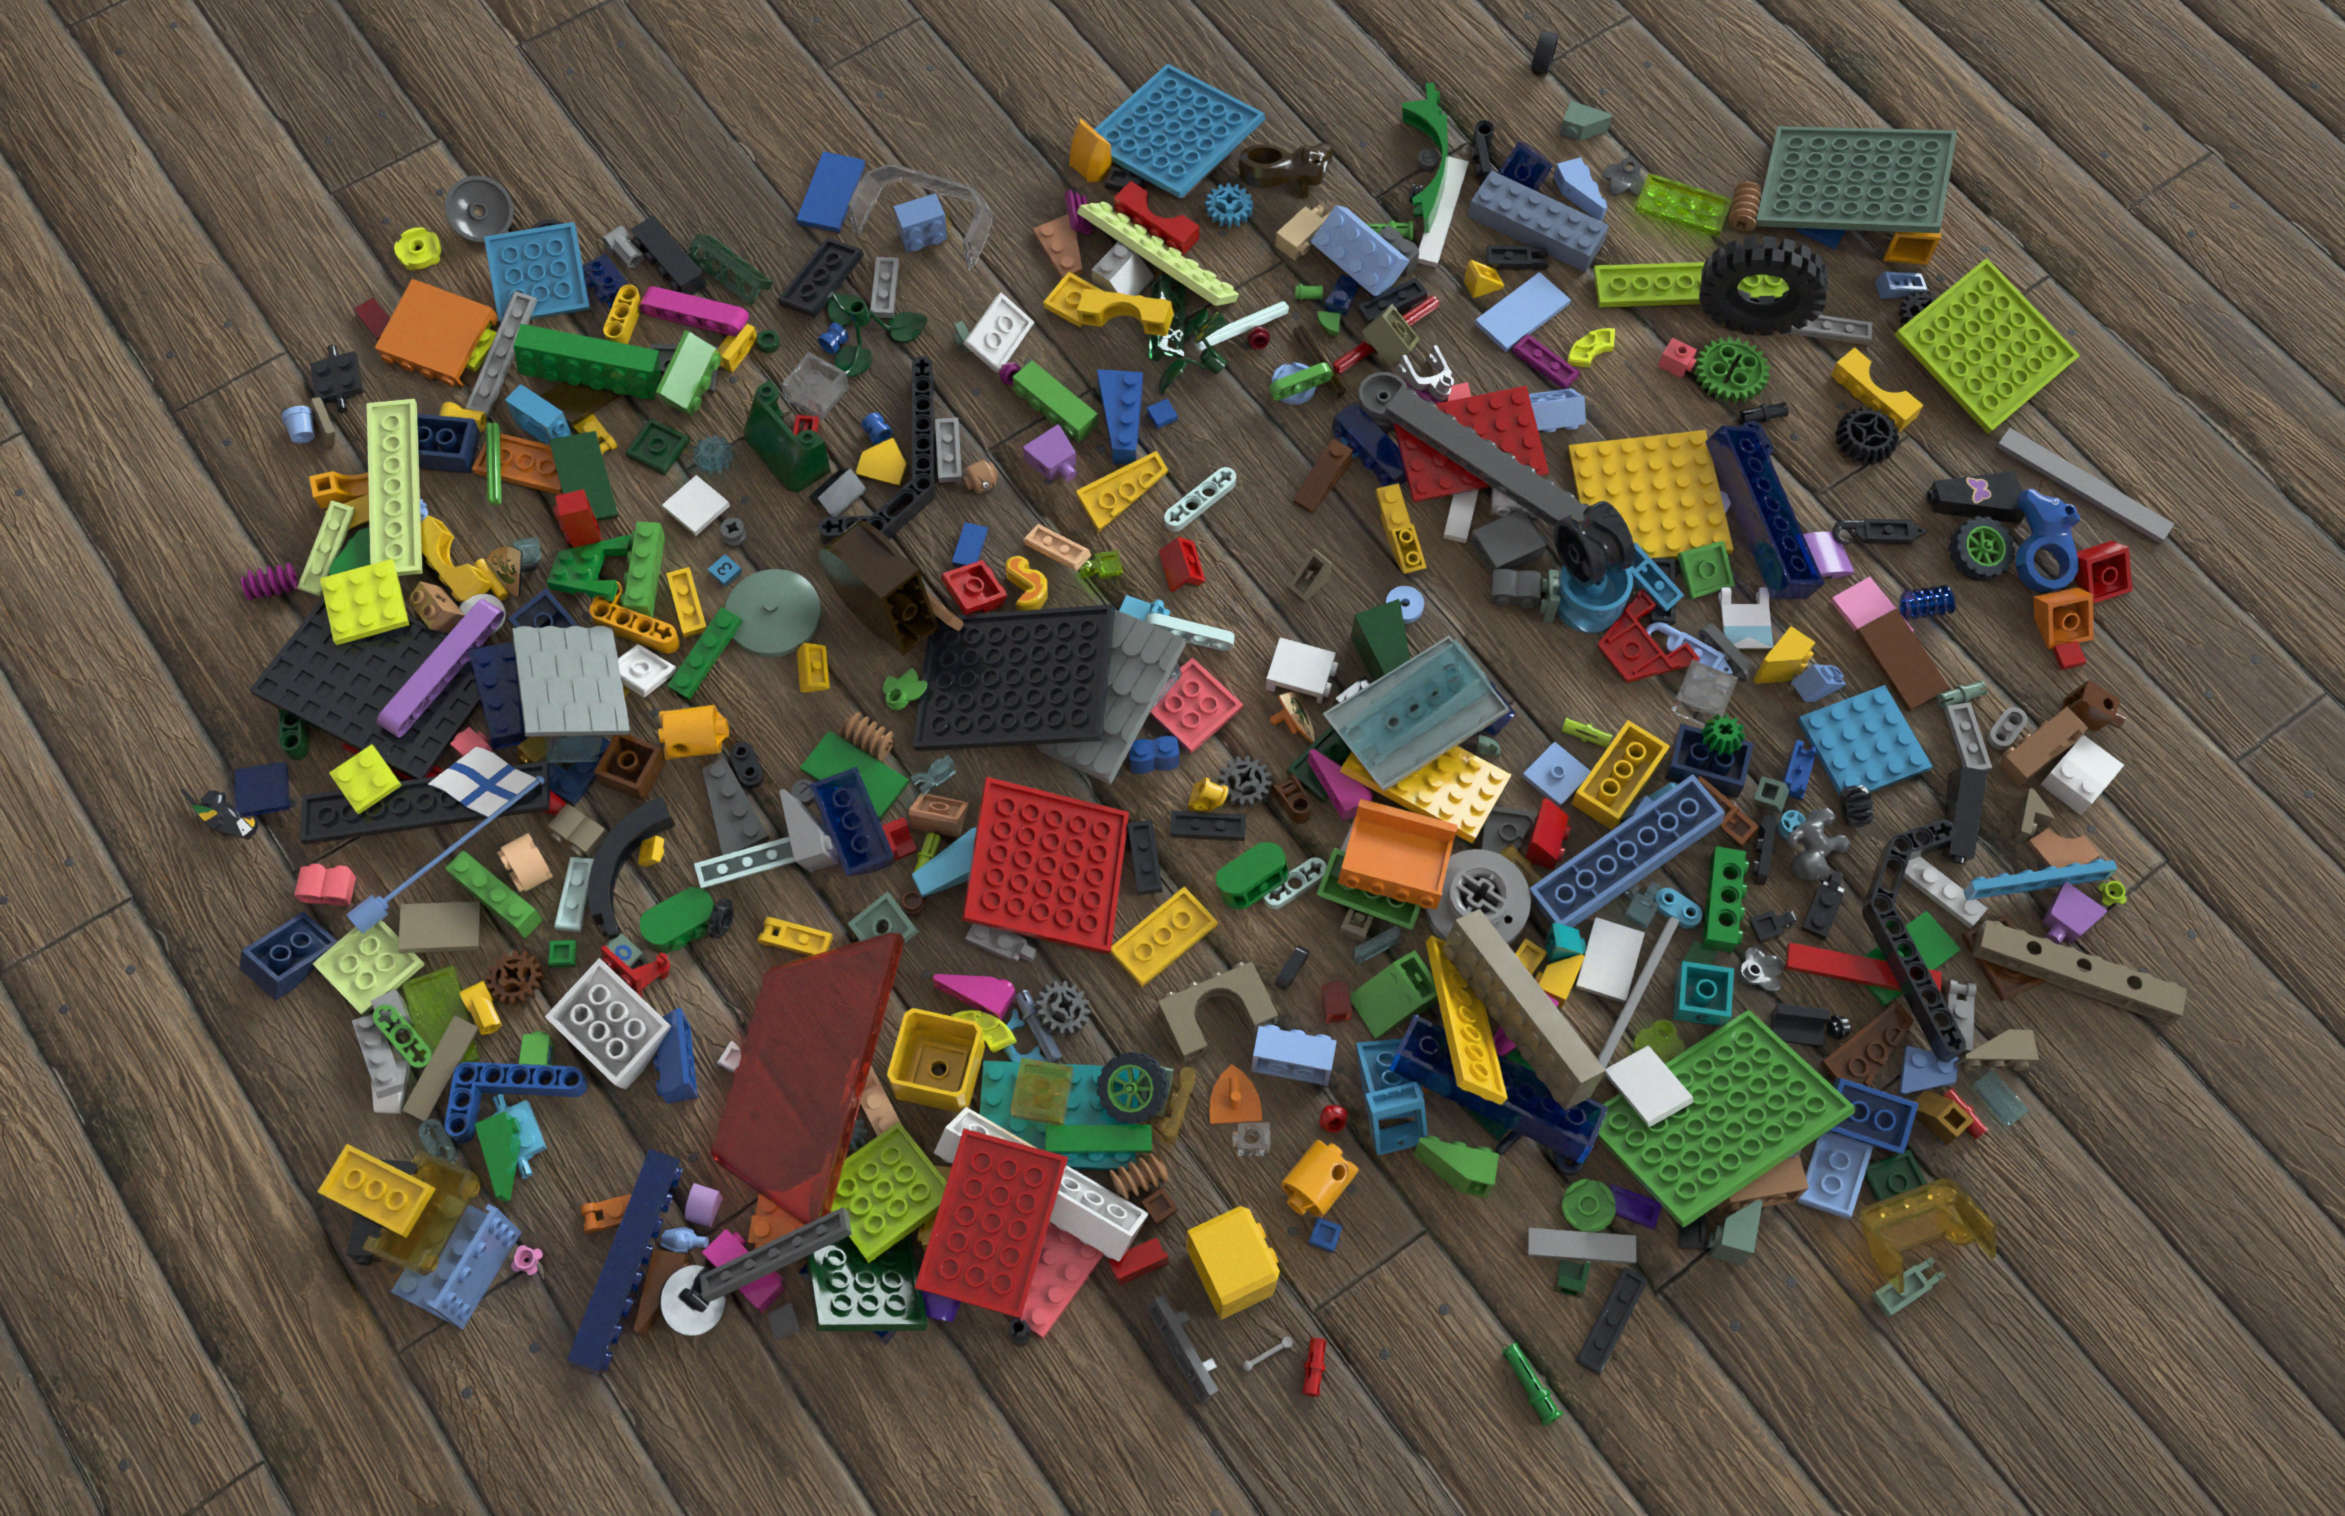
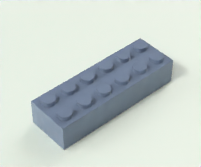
(1538, 221)

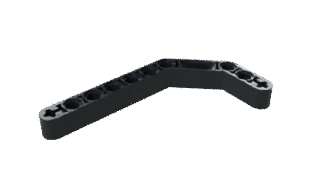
(832, 526)
(1901, 940)

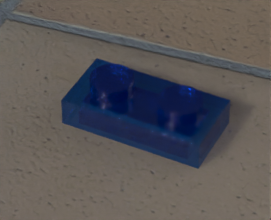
(1342, 295)

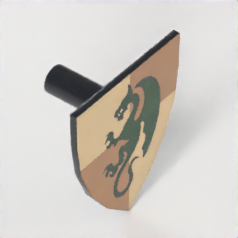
(508, 567)

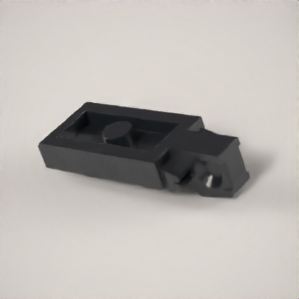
(1824, 907)

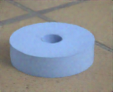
(1411, 597)

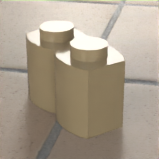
(577, 831)

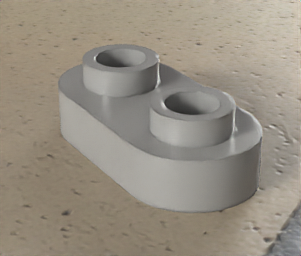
(2005, 730)

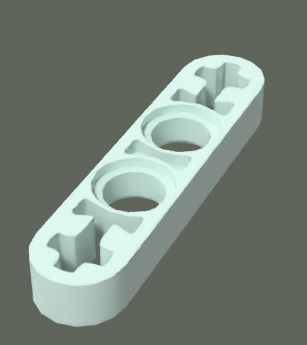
(1201, 500)
(1194, 632)

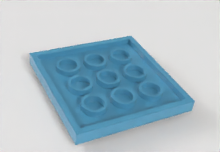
(541, 265)
(1865, 742)

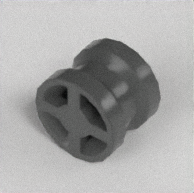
(734, 538)

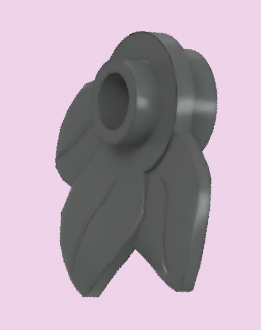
(1624, 179)
(1761, 969)

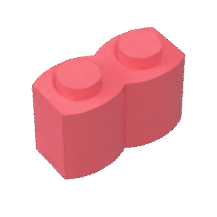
(324, 885)

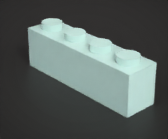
(744, 863)

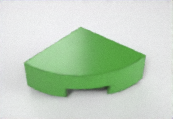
(1329, 321)

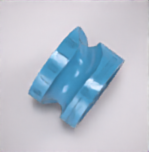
(1593, 607)

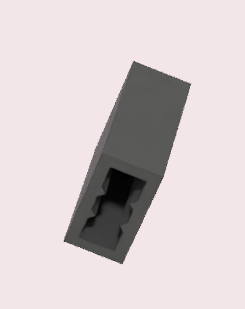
(1508, 542)

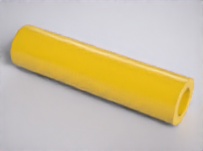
(497, 588)

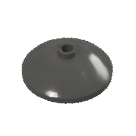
(478, 194)

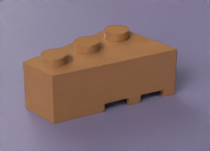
(2043, 747)

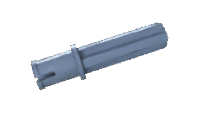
(1044, 1039)

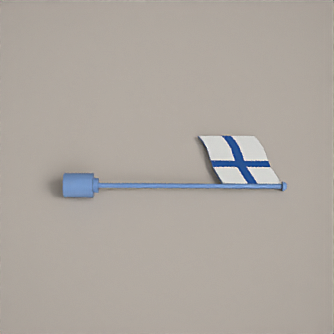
(479, 783)

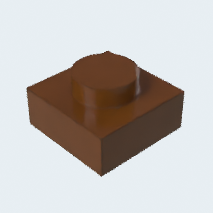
(1159, 1206)

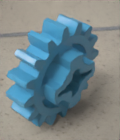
(1229, 205)

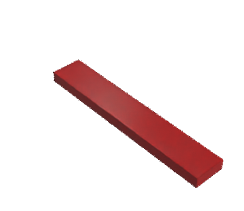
(1845, 967)

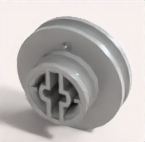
(1476, 874)

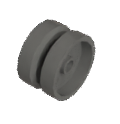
(1376, 394)

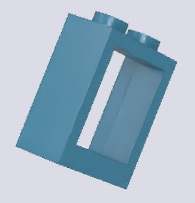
(536, 415)
(1394, 1102)

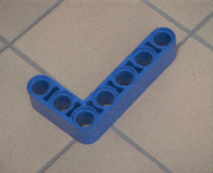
(504, 1085)

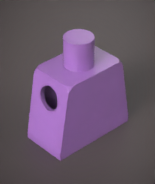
(1052, 455)
(2071, 914)

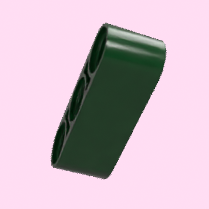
(293, 734)

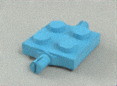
(530, 1134)

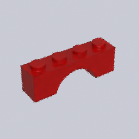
(1175, 232)

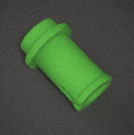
(1308, 292)

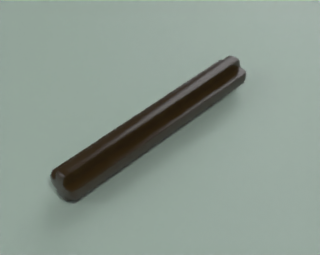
(1317, 357)

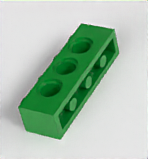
(1714, 933)

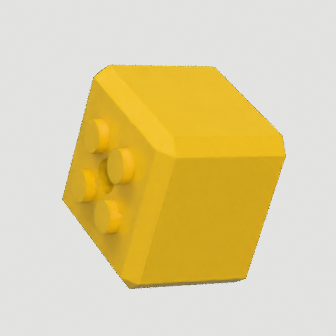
(933, 1040)
(1233, 1261)

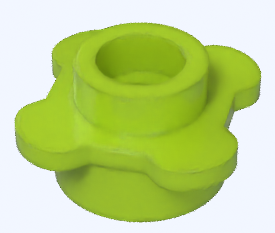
(2115, 887)

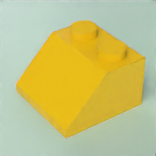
(1786, 658)

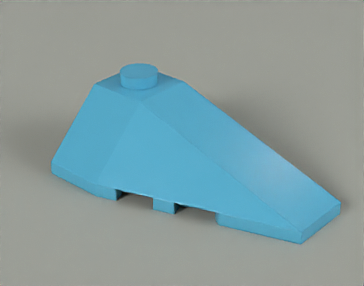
(947, 868)

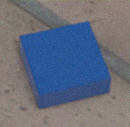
(1162, 413)
(1325, 1235)

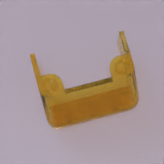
(1920, 1217)

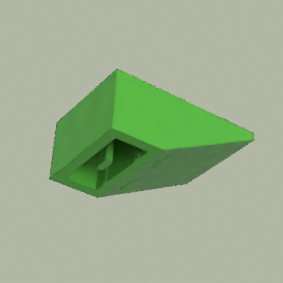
(1395, 995)
(1463, 1167)

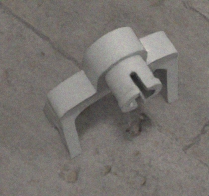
(1437, 385)

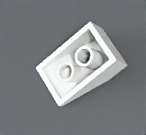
(2082, 775)

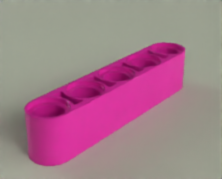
(693, 311)

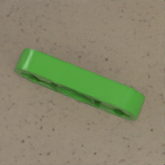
(1300, 381)
(396, 1016)

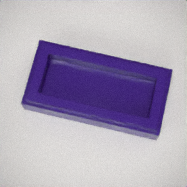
(1635, 1207)

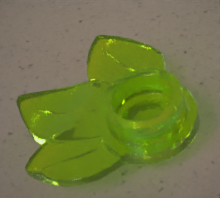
(1662, 1046)

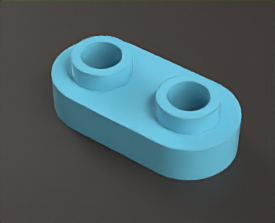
(1678, 908)

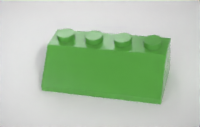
(1379, 906)

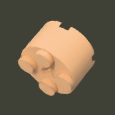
(526, 862)

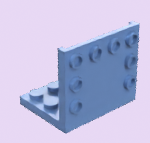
(464, 1267)

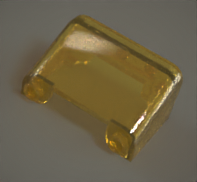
(437, 1222)

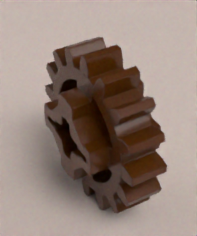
(508, 988)

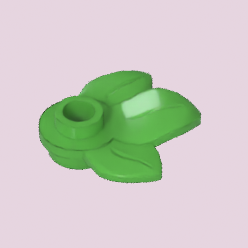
(903, 690)

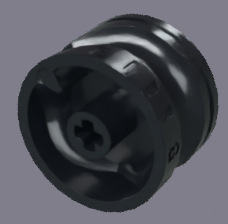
(1594, 544)

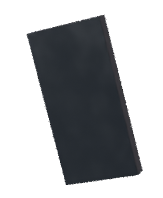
(820, 277)

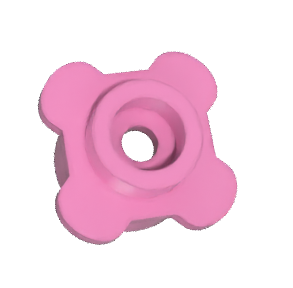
(519, 1260)

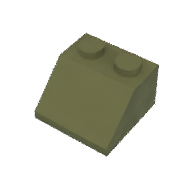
(1390, 336)

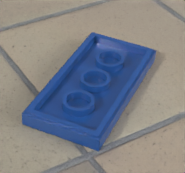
(830, 192)

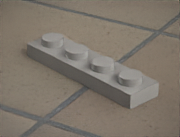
(378, 1057)

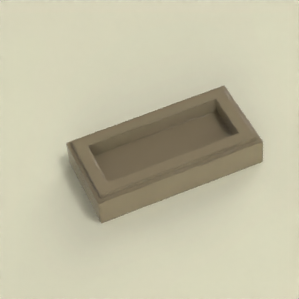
(323, 422)

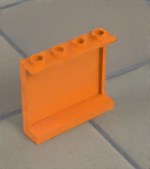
(434, 332)
(1398, 854)

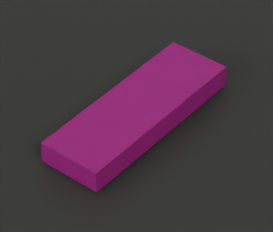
(1545, 362)

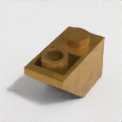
(1942, 1116)

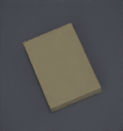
(439, 927)

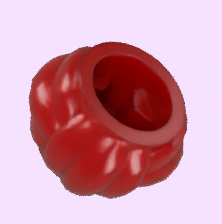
(1333, 1118)

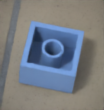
(920, 223)

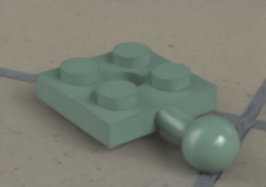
(883, 909)

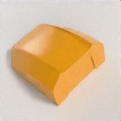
(1090, 153)

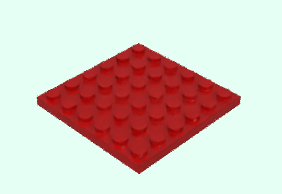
(1046, 866)

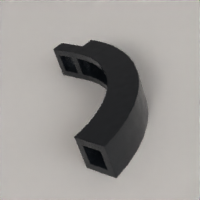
(613, 853)

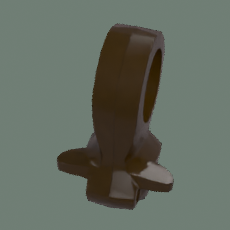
(1272, 166)

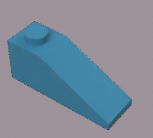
(1653, 580)

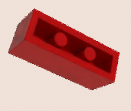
(577, 519)

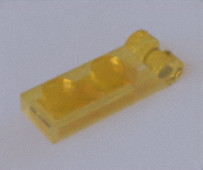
(1179, 1105)

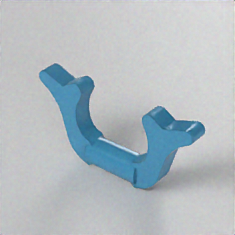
(1016, 1023)

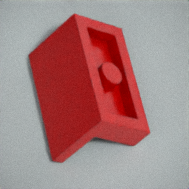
(1181, 563)
(1139, 1261)

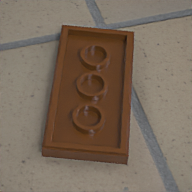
(1902, 659)

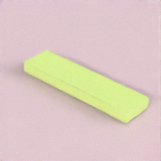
(326, 547)

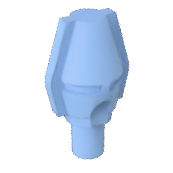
(681, 1240)

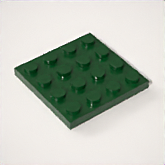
(866, 1295)

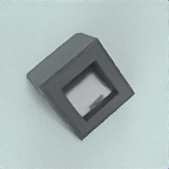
(784, 1321)

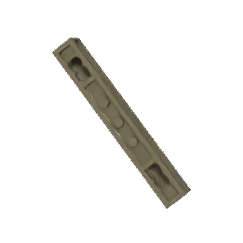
(2060, 967)

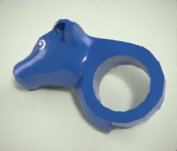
(2051, 527)

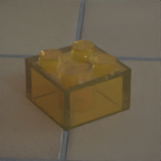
(1042, 1091)

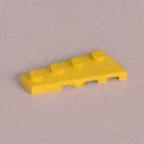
(1117, 491)

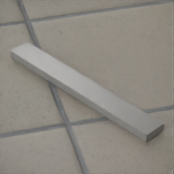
(2085, 485)
(1637, 991)

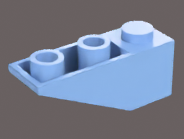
(1577, 185)

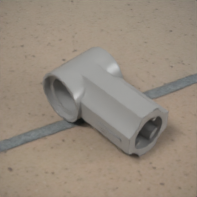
(620, 243)

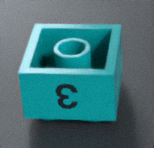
(1703, 994)

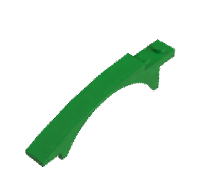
(1431, 121)

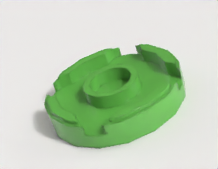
(1588, 1205)

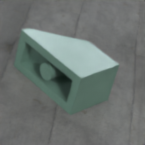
(1584, 122)

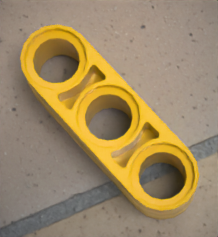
(623, 315)

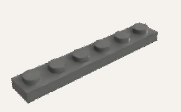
(775, 1254)

